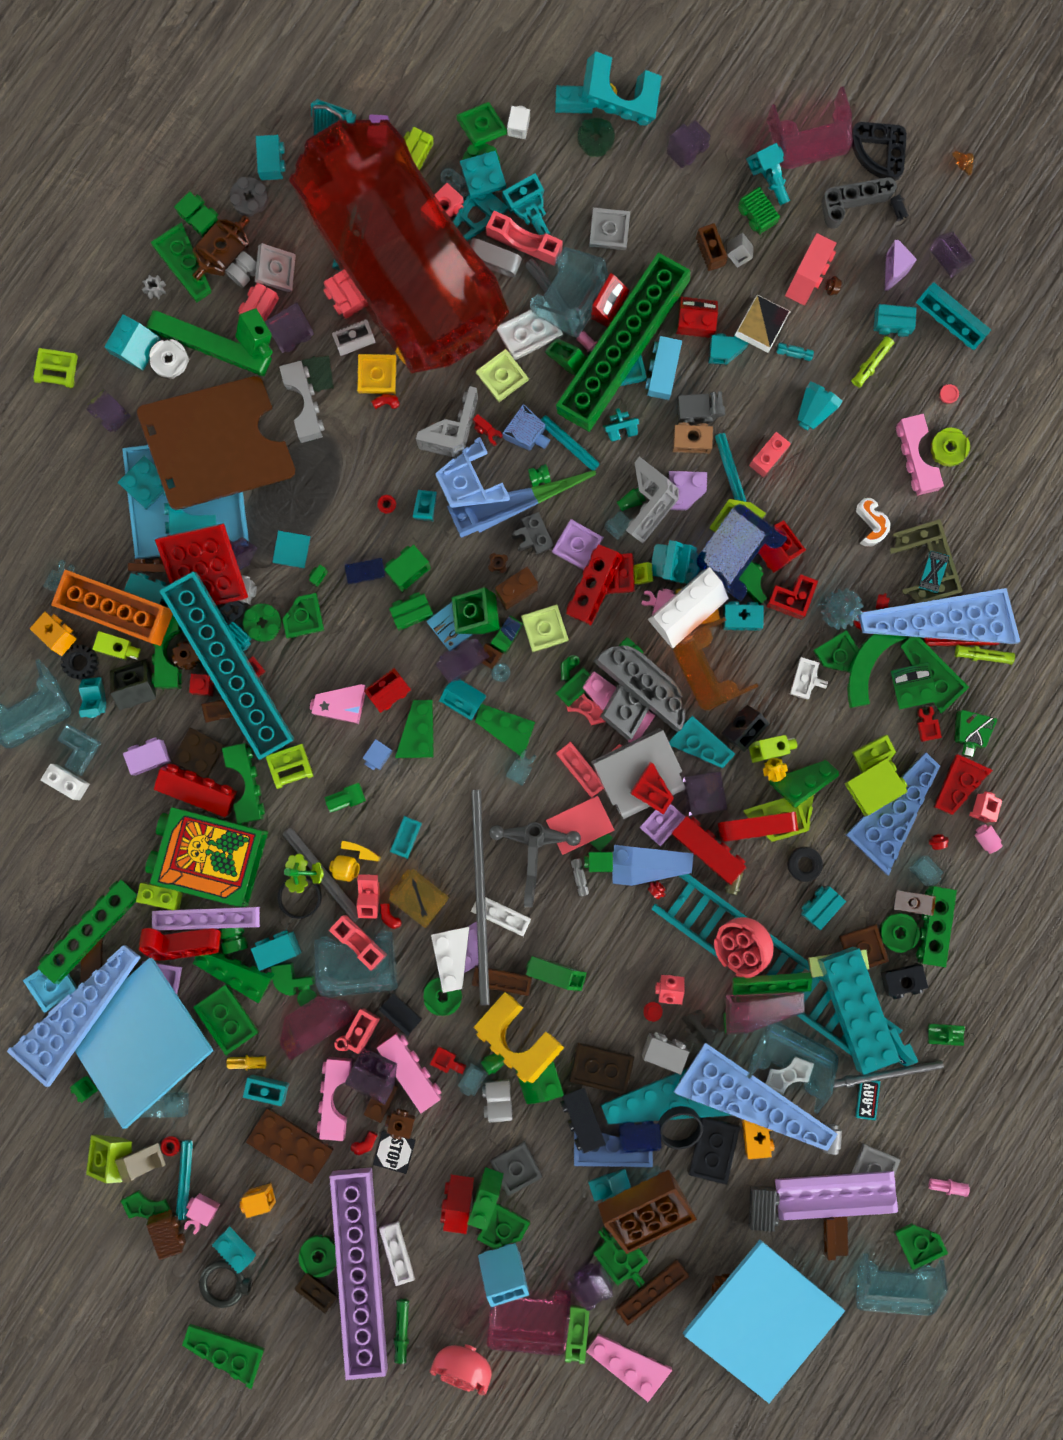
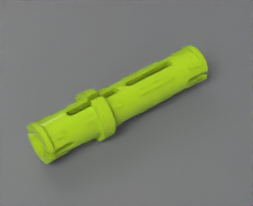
(860, 378)
(976, 653)

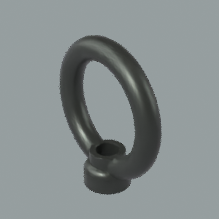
(243, 1285)

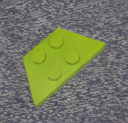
(781, 806)

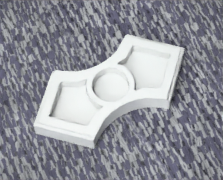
(797, 1071)

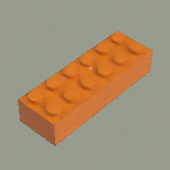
(112, 607)

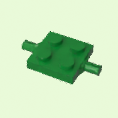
(618, 1263)

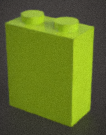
(876, 787)

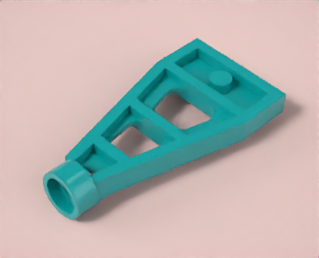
(487, 204)

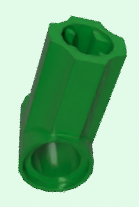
(349, 796)

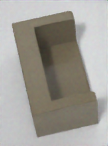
(140, 1162)

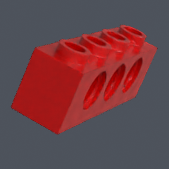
(596, 594)

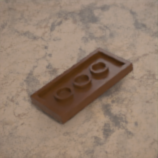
(289, 1145)

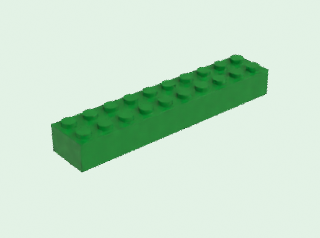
(623, 342)

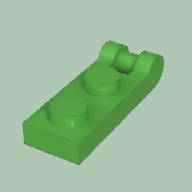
(577, 1334)

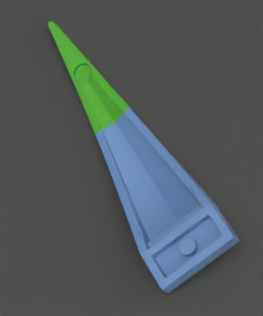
(483, 516)

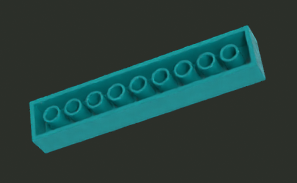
(227, 665)

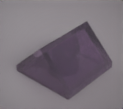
(951, 253)

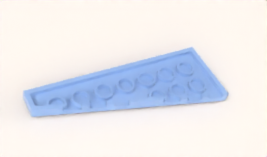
(966, 617)
(58, 1035)

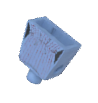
(526, 430)

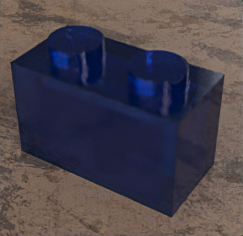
(639, 1137)

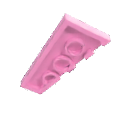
(635, 1370)

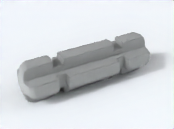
(579, 877)

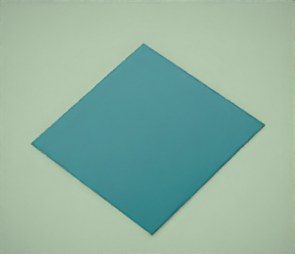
(291, 549)

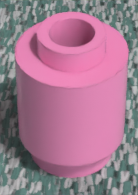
(988, 838)

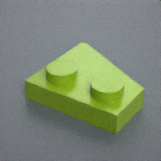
(874, 753)

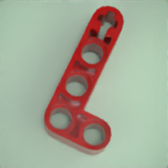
(758, 826)
(179, 945)

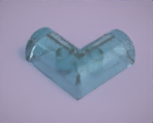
(83, 748)

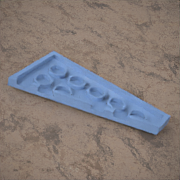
(886, 829)

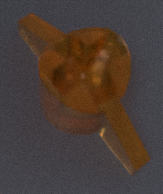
(964, 161)

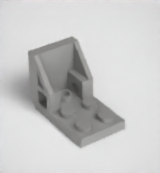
(439, 436)
(661, 496)

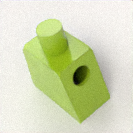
(107, 645)
(771, 748)

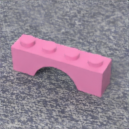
(924, 477)
(332, 1122)

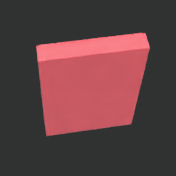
(586, 818)

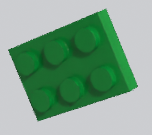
(226, 1019)

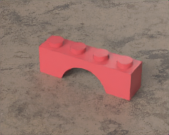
(508, 232)

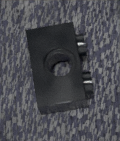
(745, 728)
(892, 981)

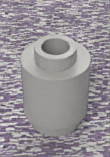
(836, 1145)

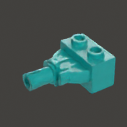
(768, 162)
(526, 201)

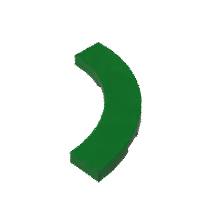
(863, 664)

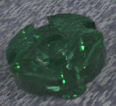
(596, 126)

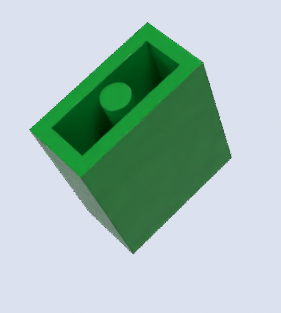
(485, 1199)

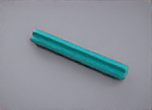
(570, 443)
(730, 467)
(184, 1179)

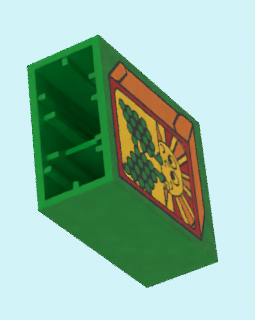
(206, 856)

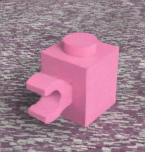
(662, 597)
(200, 1211)

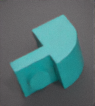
(92, 697)

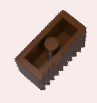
(711, 247)
(165, 1234)

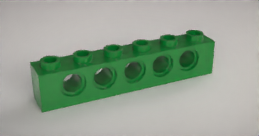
(48, 963)

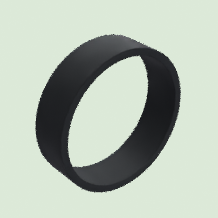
(293, 916)
(685, 1143)

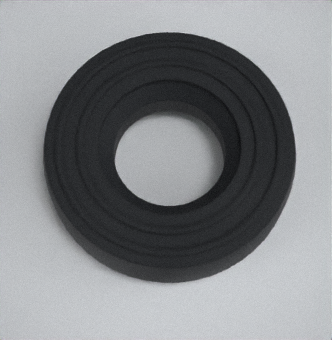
(817, 864)

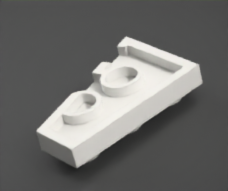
(450, 954)

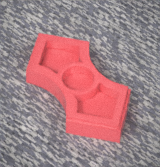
(588, 709)

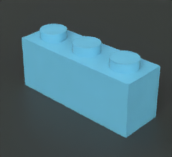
(663, 367)

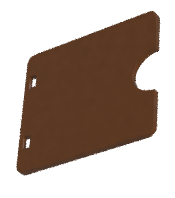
(213, 443)

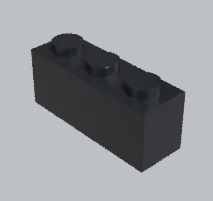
(582, 1121)

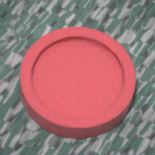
(949, 394)

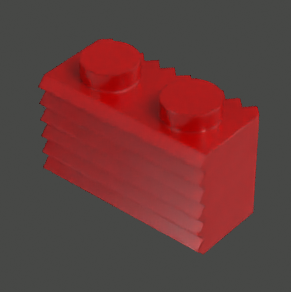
(387, 690)

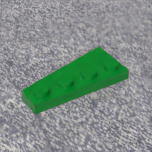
(179, 257)
(947, 682)
(239, 977)
(225, 1352)

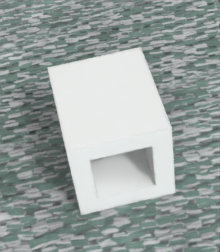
(518, 122)

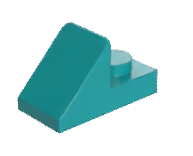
(425, 505)
(609, 1184)

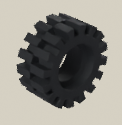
(69, 657)

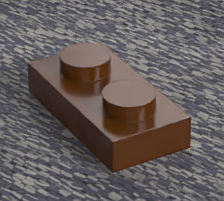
(140, 564)
(377, 1110)

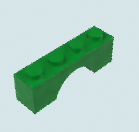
(166, 674)
(248, 807)

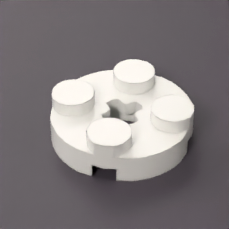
(173, 368)

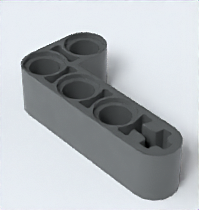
(880, 190)

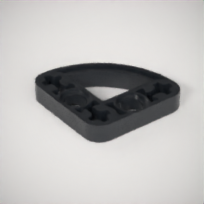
(888, 139)

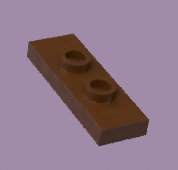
(505, 981)

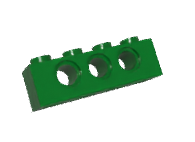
(942, 936)

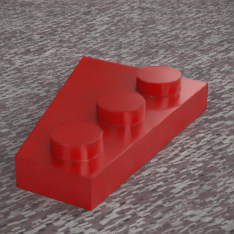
(959, 783)

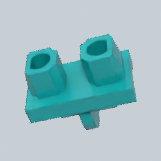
(613, 429)

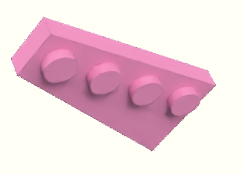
(601, 692)

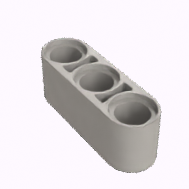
(497, 258)

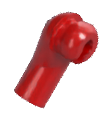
(389, 399)
(366, 1146)

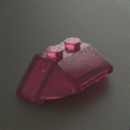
(313, 1024)

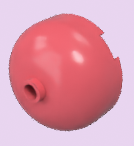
(753, 946)
(462, 1368)

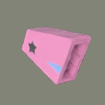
(340, 704)

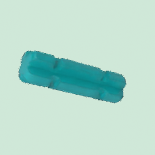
(794, 351)

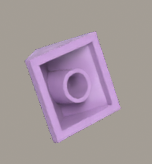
(898, 264)

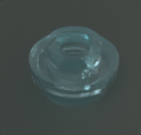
(501, 672)

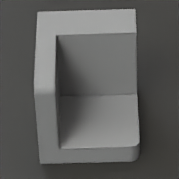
(740, 250)

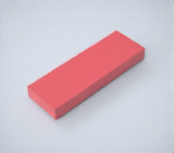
(580, 769)

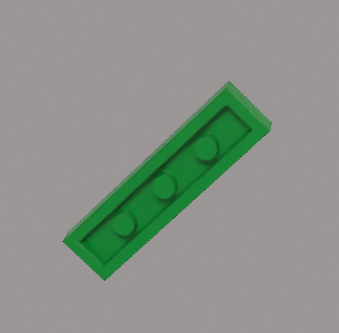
(772, 984)

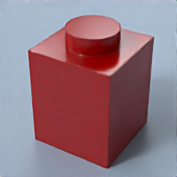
(201, 685)

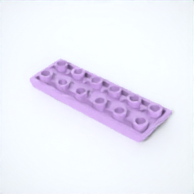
(836, 1195)

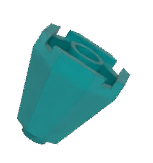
(816, 406)

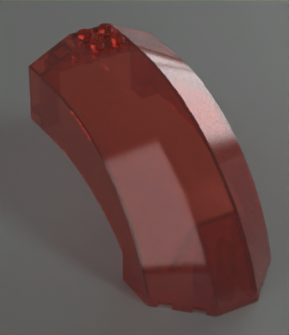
(397, 244)

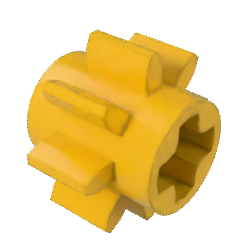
(775, 769)

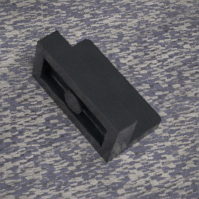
(400, 1014)

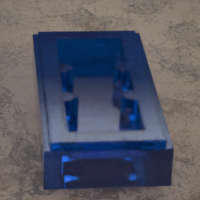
(365, 571)

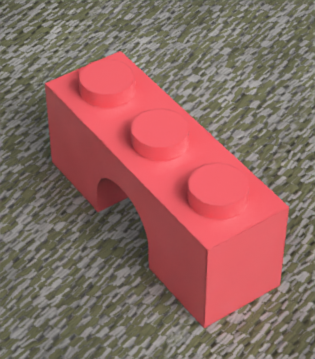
(350, 934)

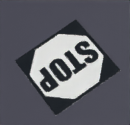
(394, 1153)

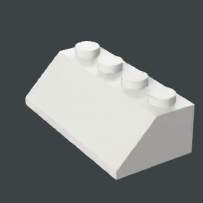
(689, 607)

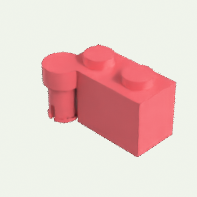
(359, 1032)

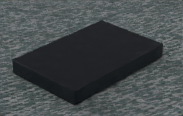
(714, 1151)

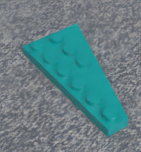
(652, 1102)

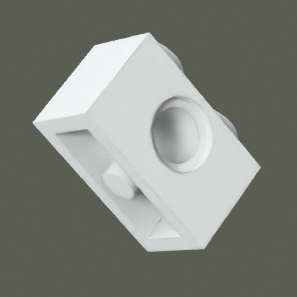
(65, 782)

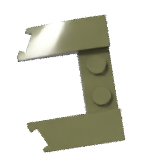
(935, 539)

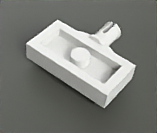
(806, 679)

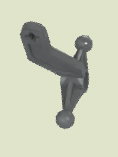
(544, 837)

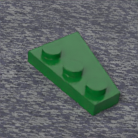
(506, 727)
(417, 736)
(805, 782)

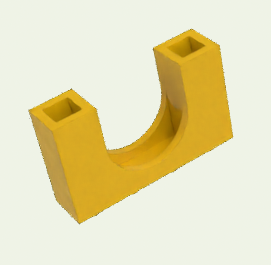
(493, 1029)

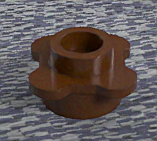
(495, 558)

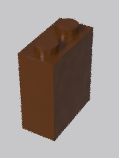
(516, 588)

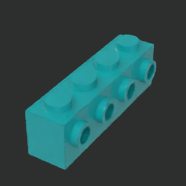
(953, 316)

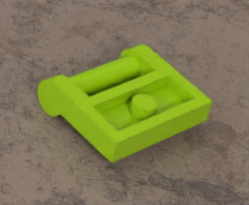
(55, 361)
(286, 760)

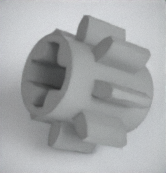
(152, 282)

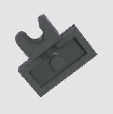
(533, 534)

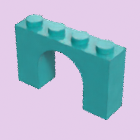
(599, 94)
(181, 521)

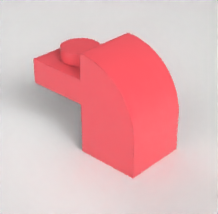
(368, 896)

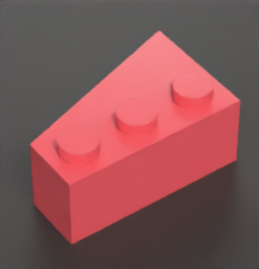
(811, 268)

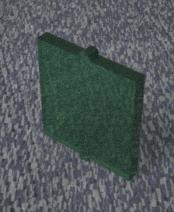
(319, 372)

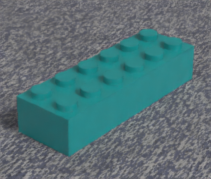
(858, 1010)

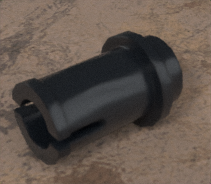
(899, 207)

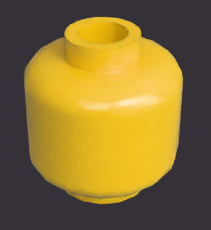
(344, 868)

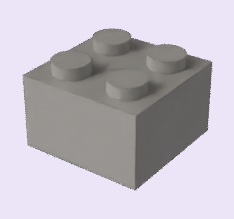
(665, 1053)

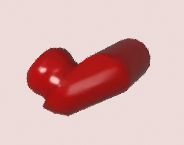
(387, 918)

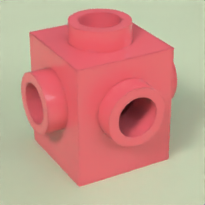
(670, 989)

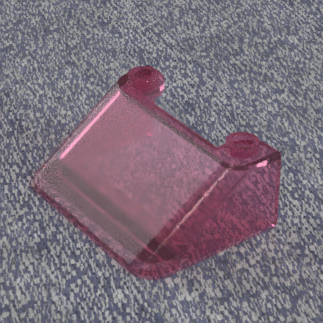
(531, 1325)

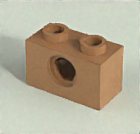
(682, 443)

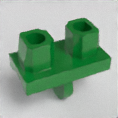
(946, 1034)

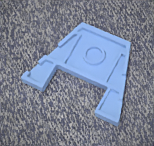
(462, 484)

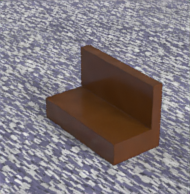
(835, 1237)

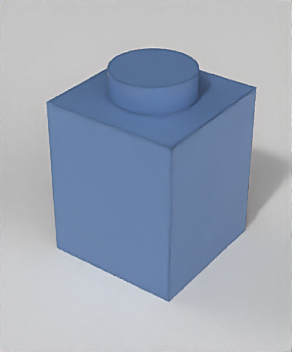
(377, 755)

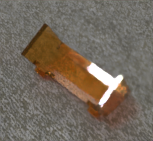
(698, 672)

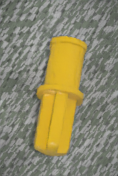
(246, 1062)

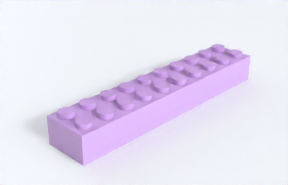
(358, 1273)

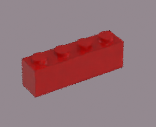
(195, 790)
(709, 850)

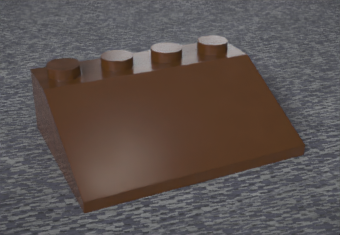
(646, 1212)

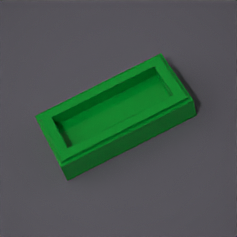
(573, 688)

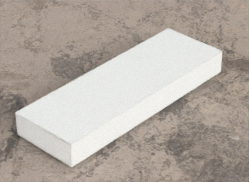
(505, 917)
(397, 1253)

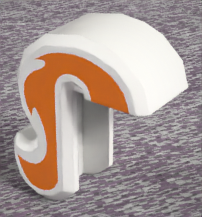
(876, 520)

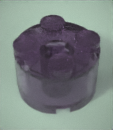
(108, 410)
(591, 1285)

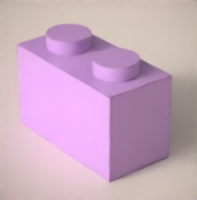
(147, 756)

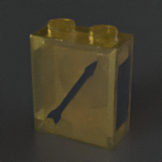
(418, 897)

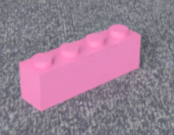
(409, 1072)

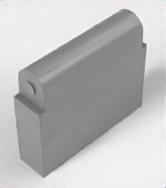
(624, 766)

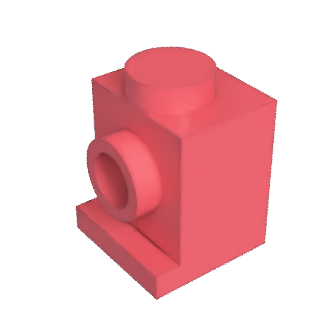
(986, 807)

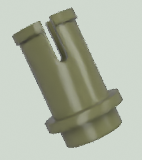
(734, 888)

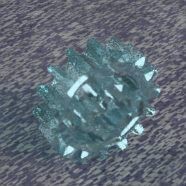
(850, 605)

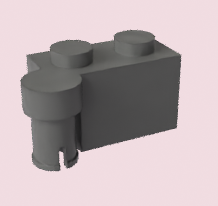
(700, 408)

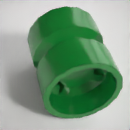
(232, 940)

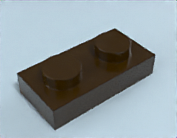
(316, 1292)

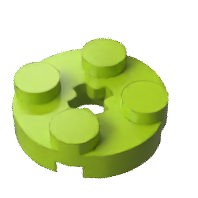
(957, 440)

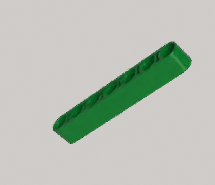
(207, 342)

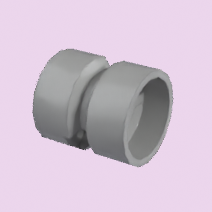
(242, 269)

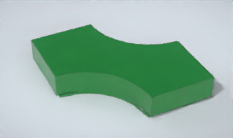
(139, 1206)

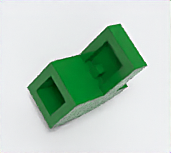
(285, 979)

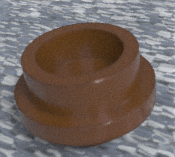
(833, 286)

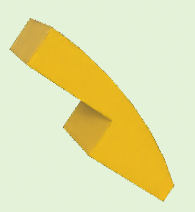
(365, 853)

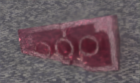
(757, 1011)

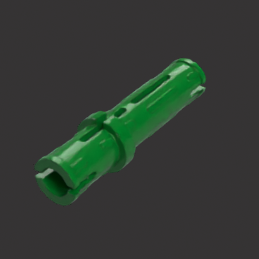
(401, 1340)

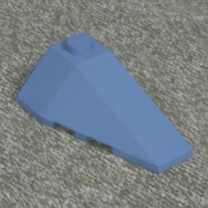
(645, 865)

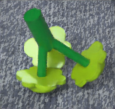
(297, 870)

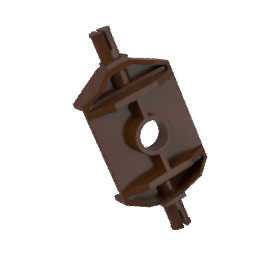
(217, 260)

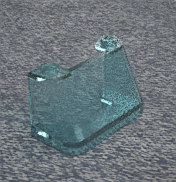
(572, 292)
(342, 973)

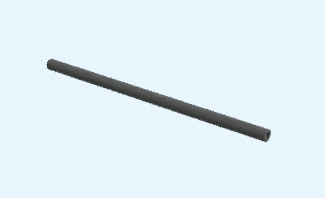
(480, 897)

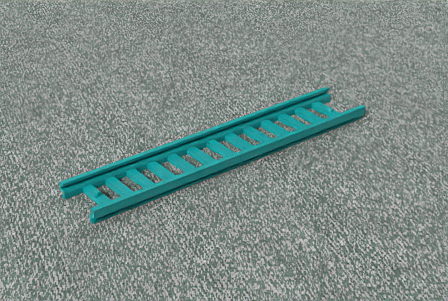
(785, 954)

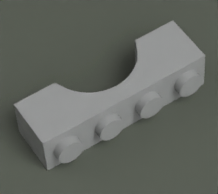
(307, 423)

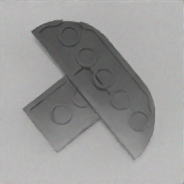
(639, 689)

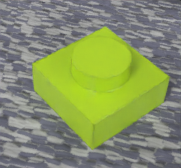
(643, 573)

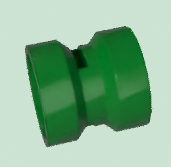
(539, 475)

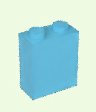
(503, 1274)

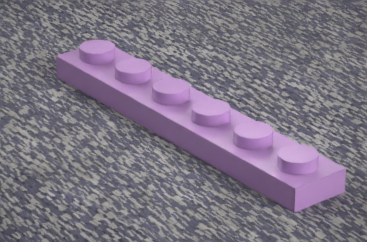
(206, 918)

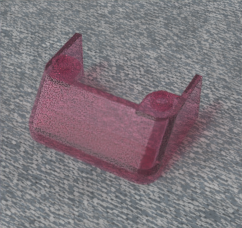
(815, 143)

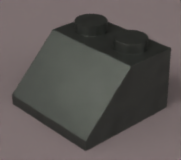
(132, 684)

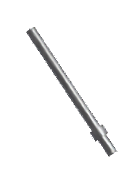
(850, 1081)

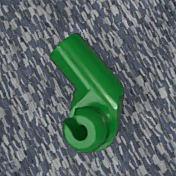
(567, 665)

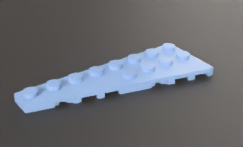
(725, 1087)

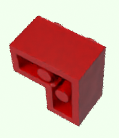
(794, 602)
(457, 1206)

